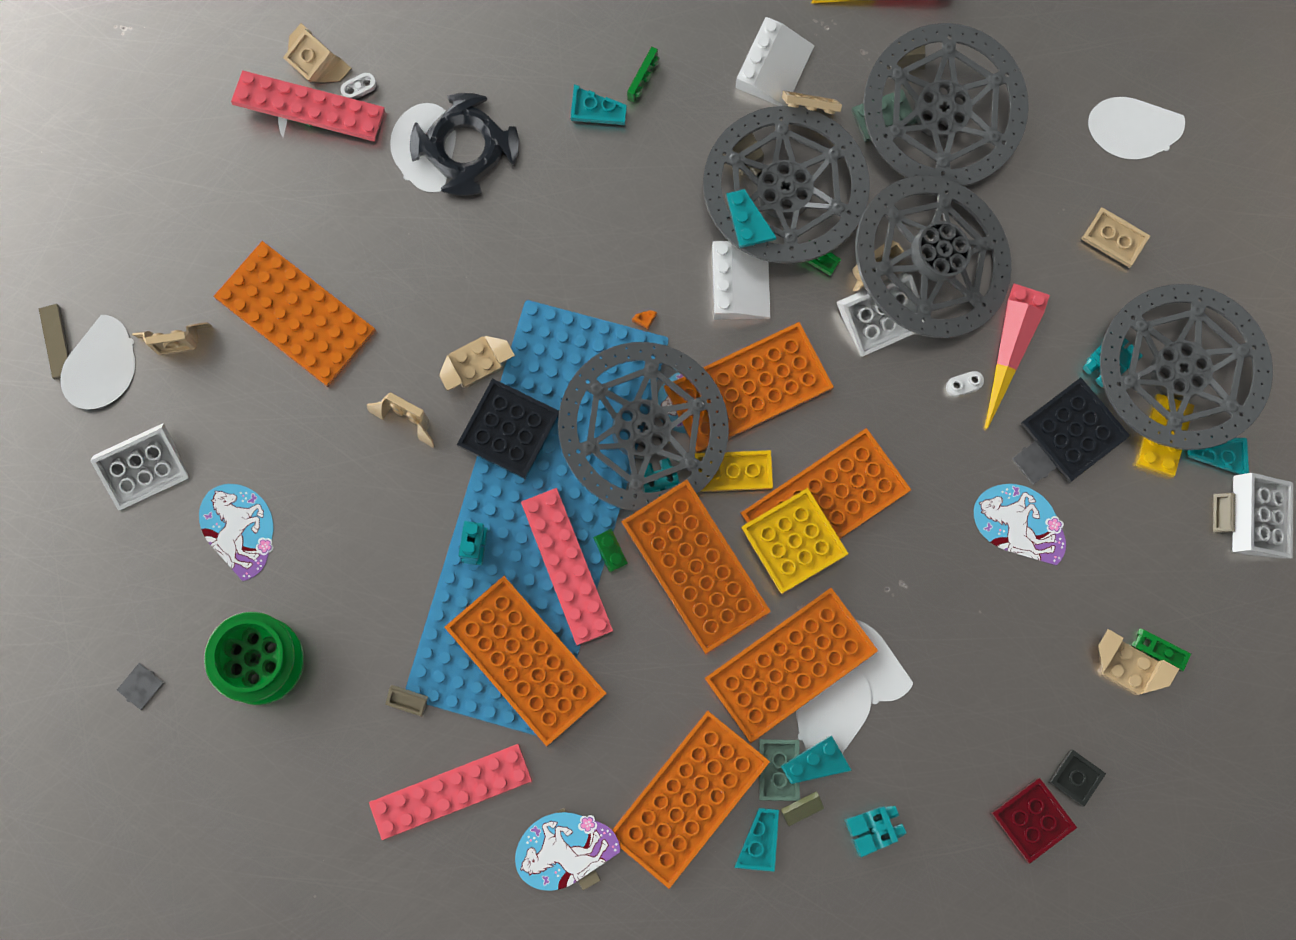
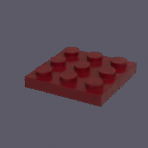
(1034, 820)

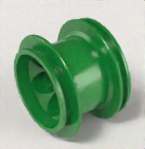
(238, 630)

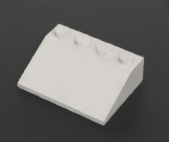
(774, 62)
(739, 284)
(868, 324)
(140, 467)
(1263, 516)

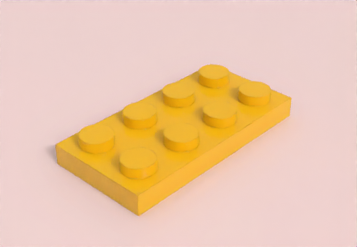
(1156, 456)
(741, 472)

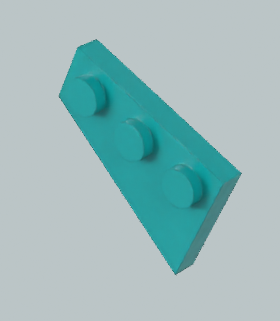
(816, 762)

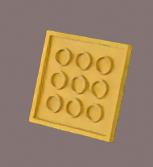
(794, 541)

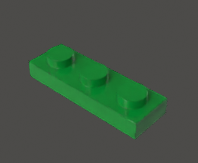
(643, 74)

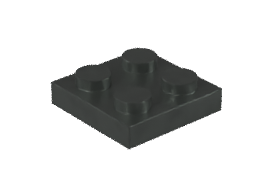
(1077, 778)

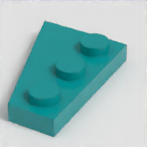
(595, 108)
(747, 220)
(1227, 456)
(761, 842)

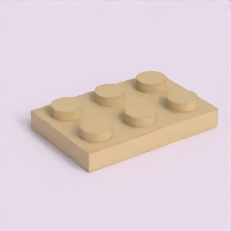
(811, 102)
(1115, 237)

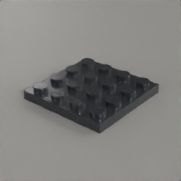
(508, 428)
(1075, 429)

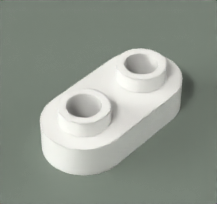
(357, 85)
(965, 383)

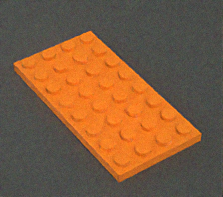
(294, 313)
(759, 382)
(846, 483)
(695, 566)
(525, 661)
(791, 665)
(688, 799)

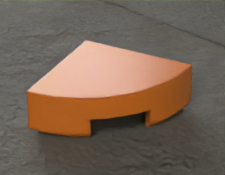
(645, 318)

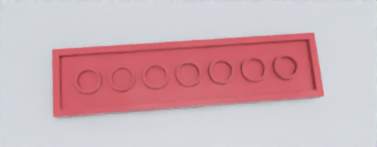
(308, 105)
(566, 566)
(450, 792)

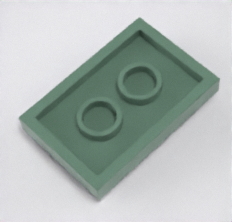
(887, 110)
(773, 781)

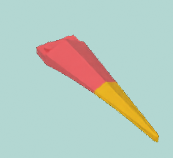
(1022, 316)

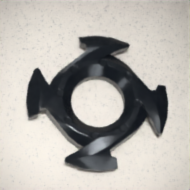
(459, 115)

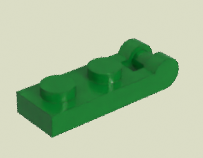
(1161, 649)

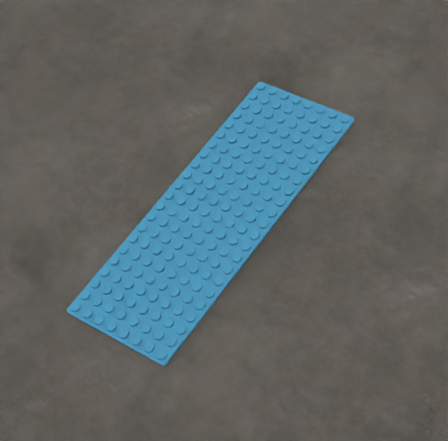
(548, 353)

